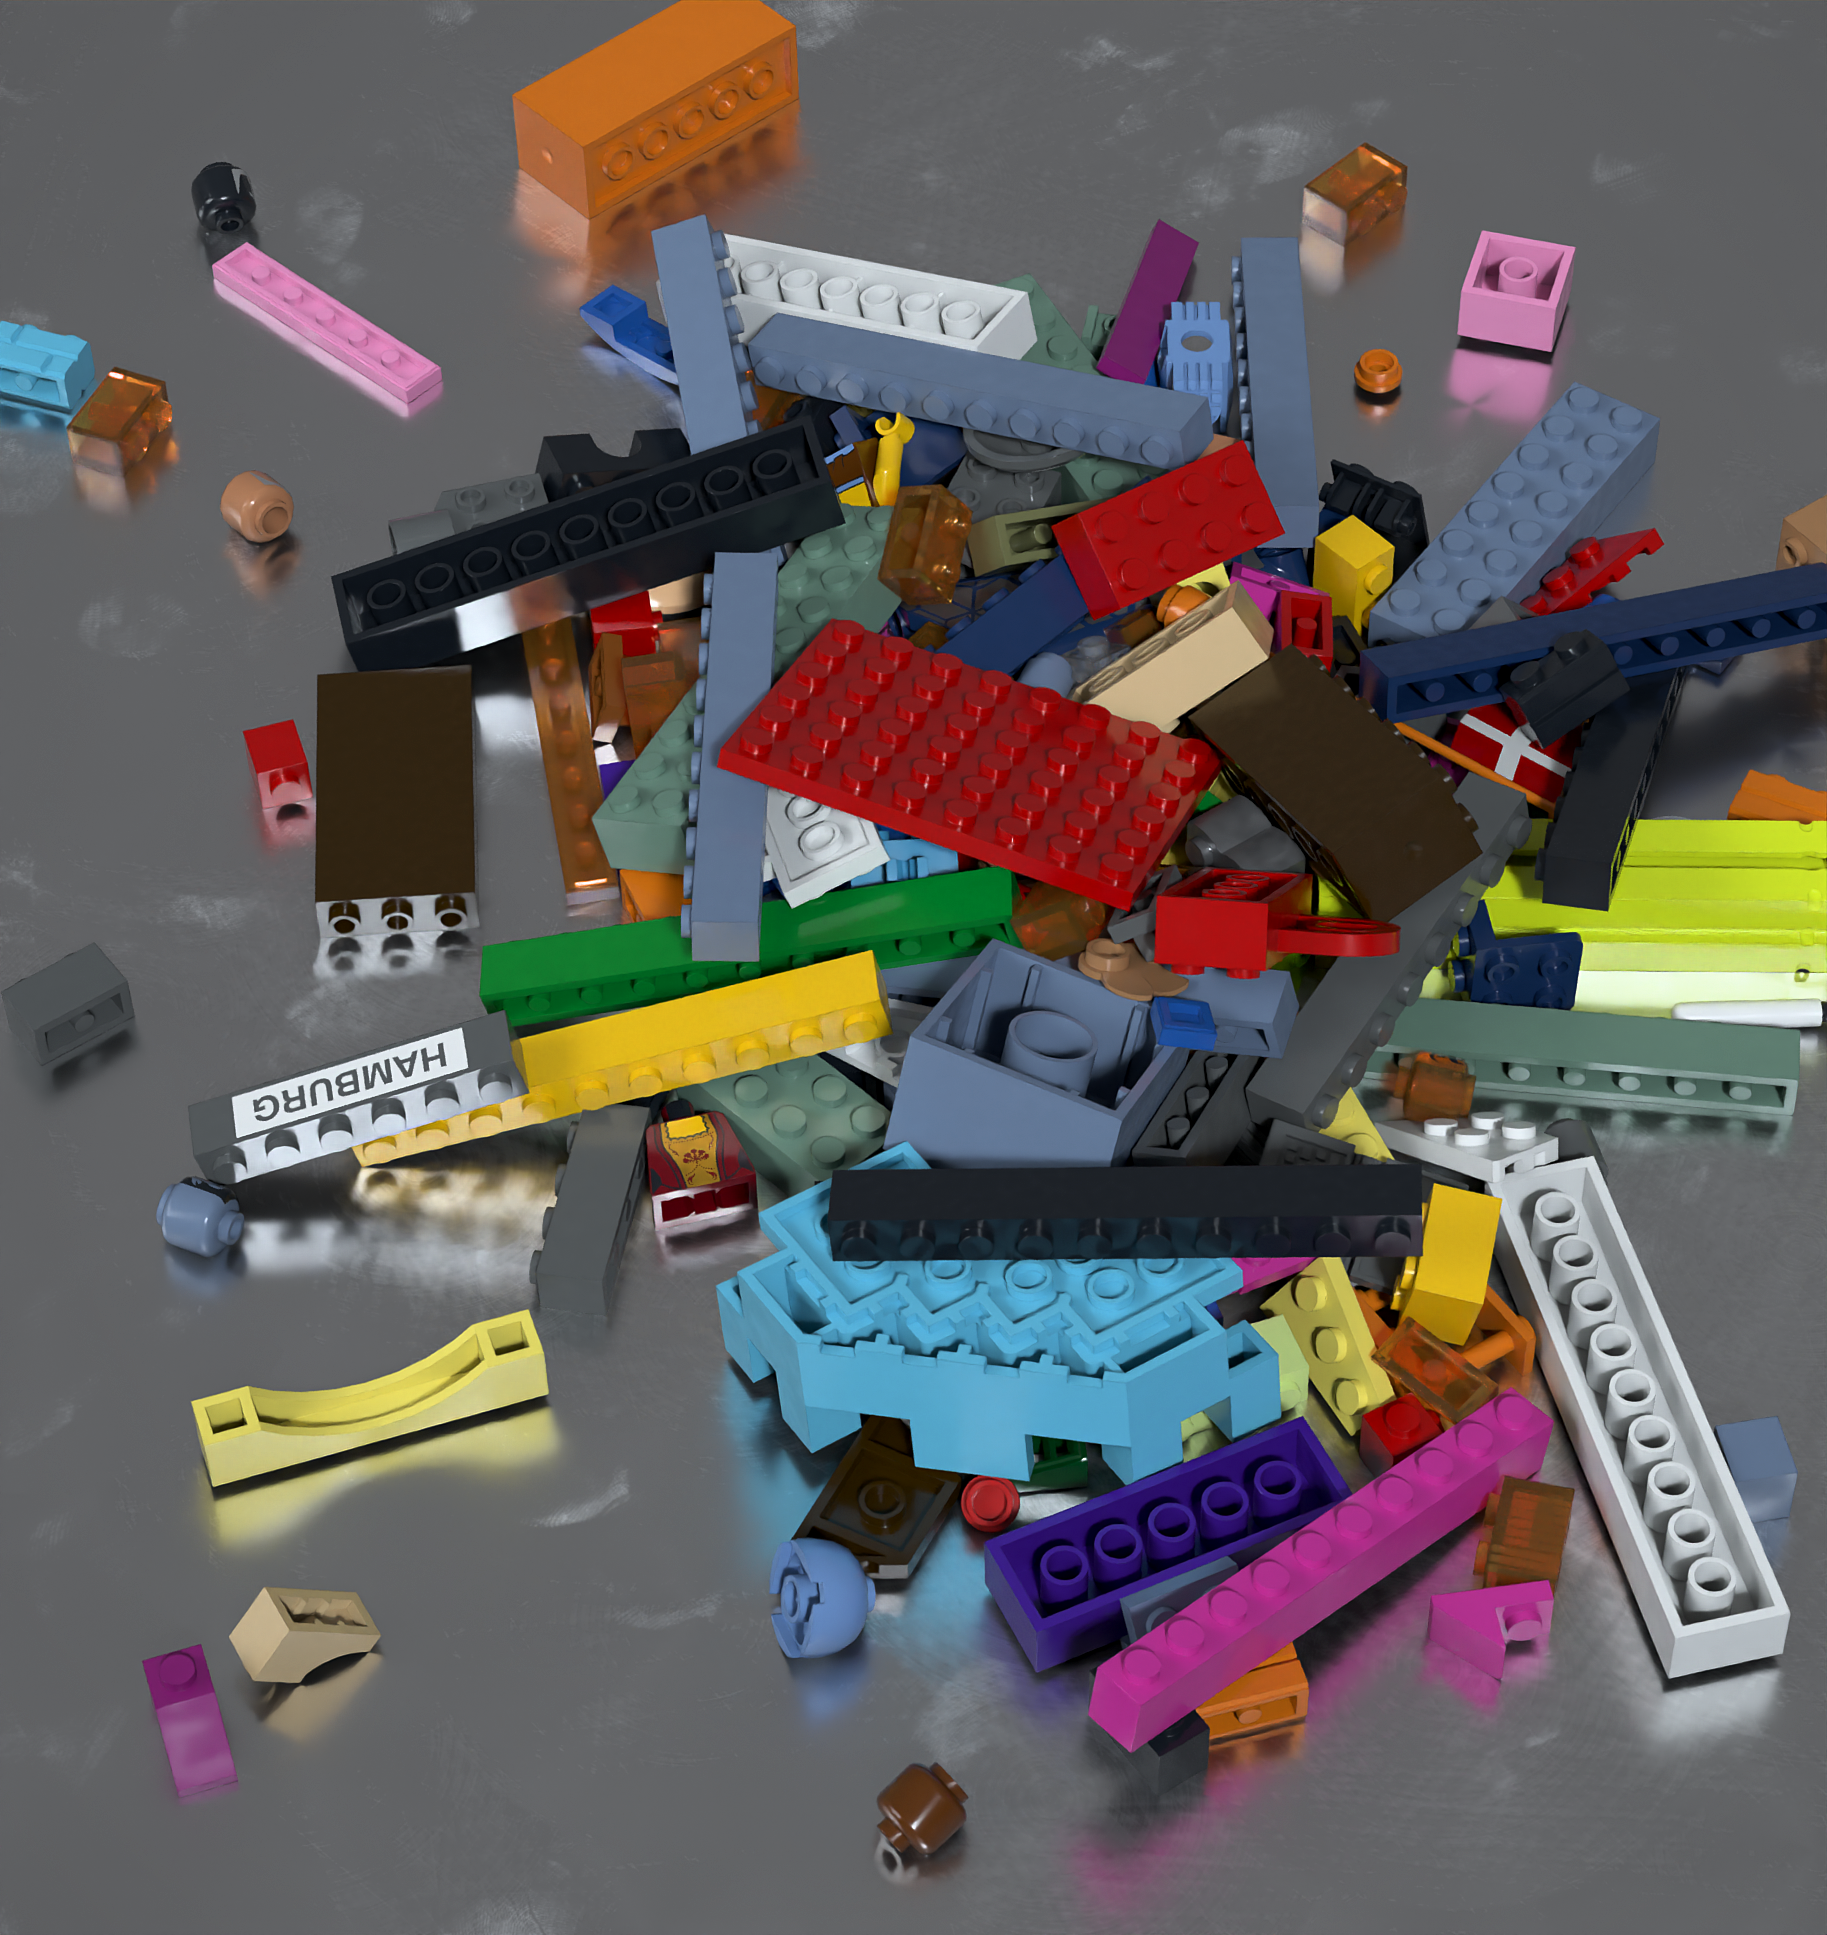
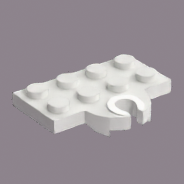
(816, 846)

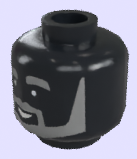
(223, 196)

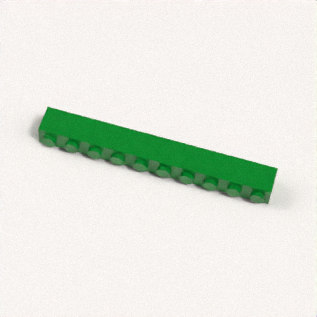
(652, 964)

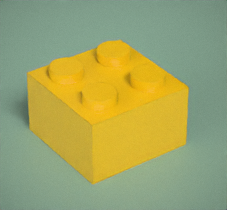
(1451, 1278)

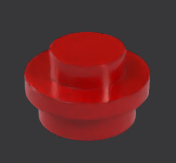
(990, 1503)

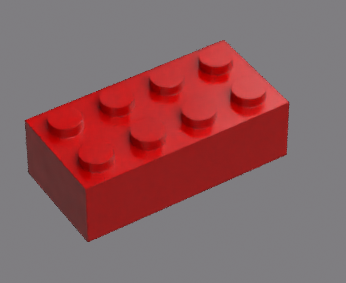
(1168, 530)

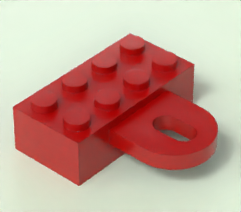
(1253, 922)

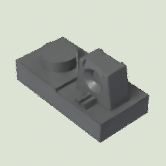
(1141, 919)

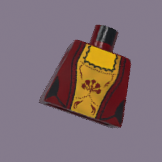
(697, 1168)

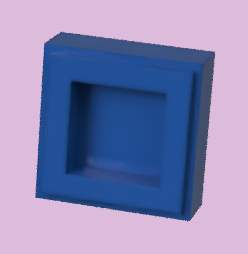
(1183, 1023)

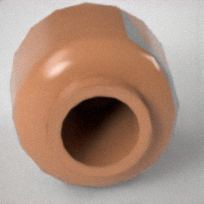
(257, 506)

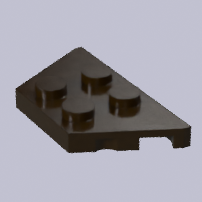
(882, 1502)

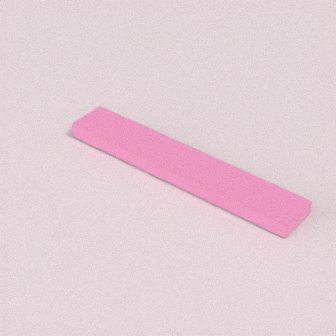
(327, 322)

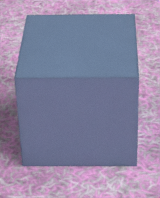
(1759, 1466)

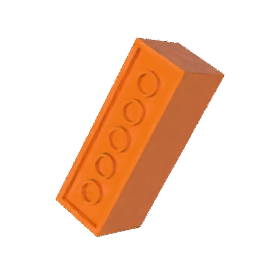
(654, 99)

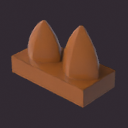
(606, 688)

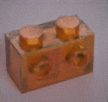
(925, 545)

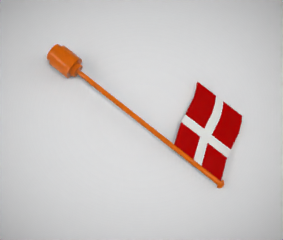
(1485, 739)

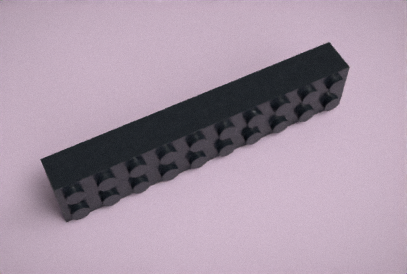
(587, 549)

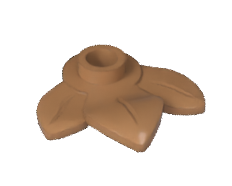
(1127, 972)

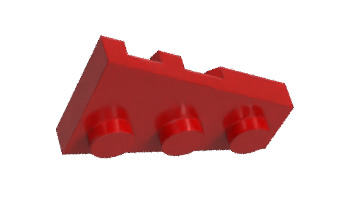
(1590, 568)

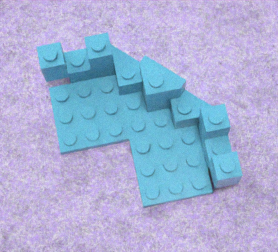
(994, 1347)

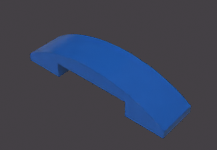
(625, 326)

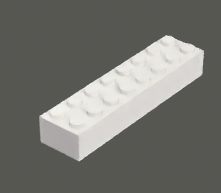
(874, 298)

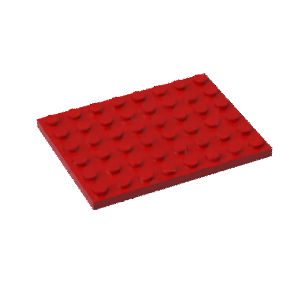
(975, 762)

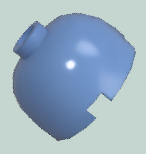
(820, 1597)

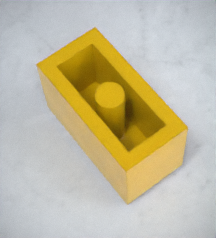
(1354, 569)

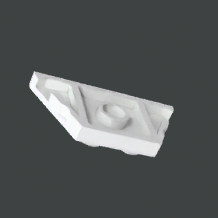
(1473, 1145)

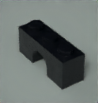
(576, 464)

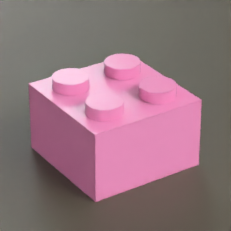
(1516, 291)

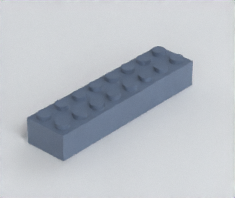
(1523, 517)

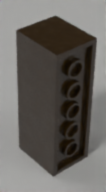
(1339, 783)

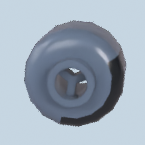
(200, 1216)

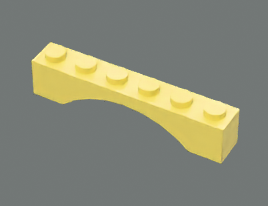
(268, 1430)

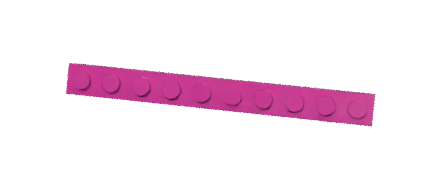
(1316, 1570)

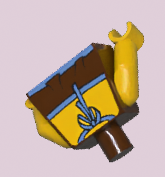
(869, 469)

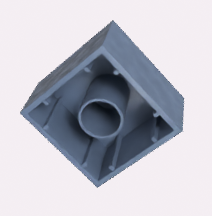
(1031, 1070)

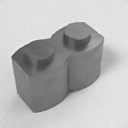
(1241, 838)

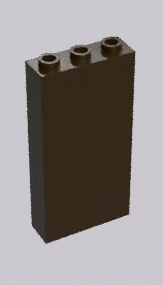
(396, 802)

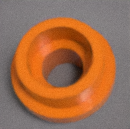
(1378, 371)

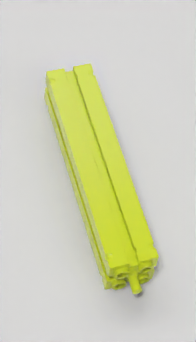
(1683, 902)

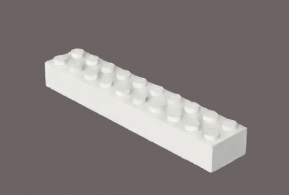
(1636, 1422)

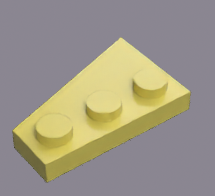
(1333, 1340)

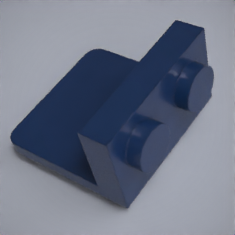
(926, 456)
(1514, 971)

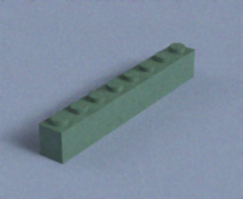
(1602, 1055)

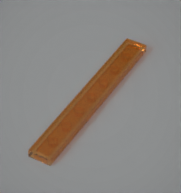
(568, 761)

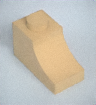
(300, 1629)

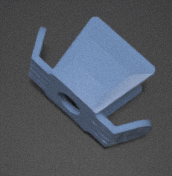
(1201, 372)

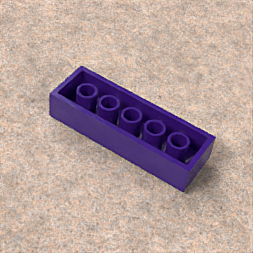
(1068, 1571)

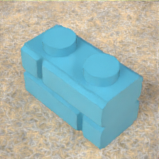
(44, 365)

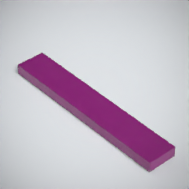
(1147, 304)

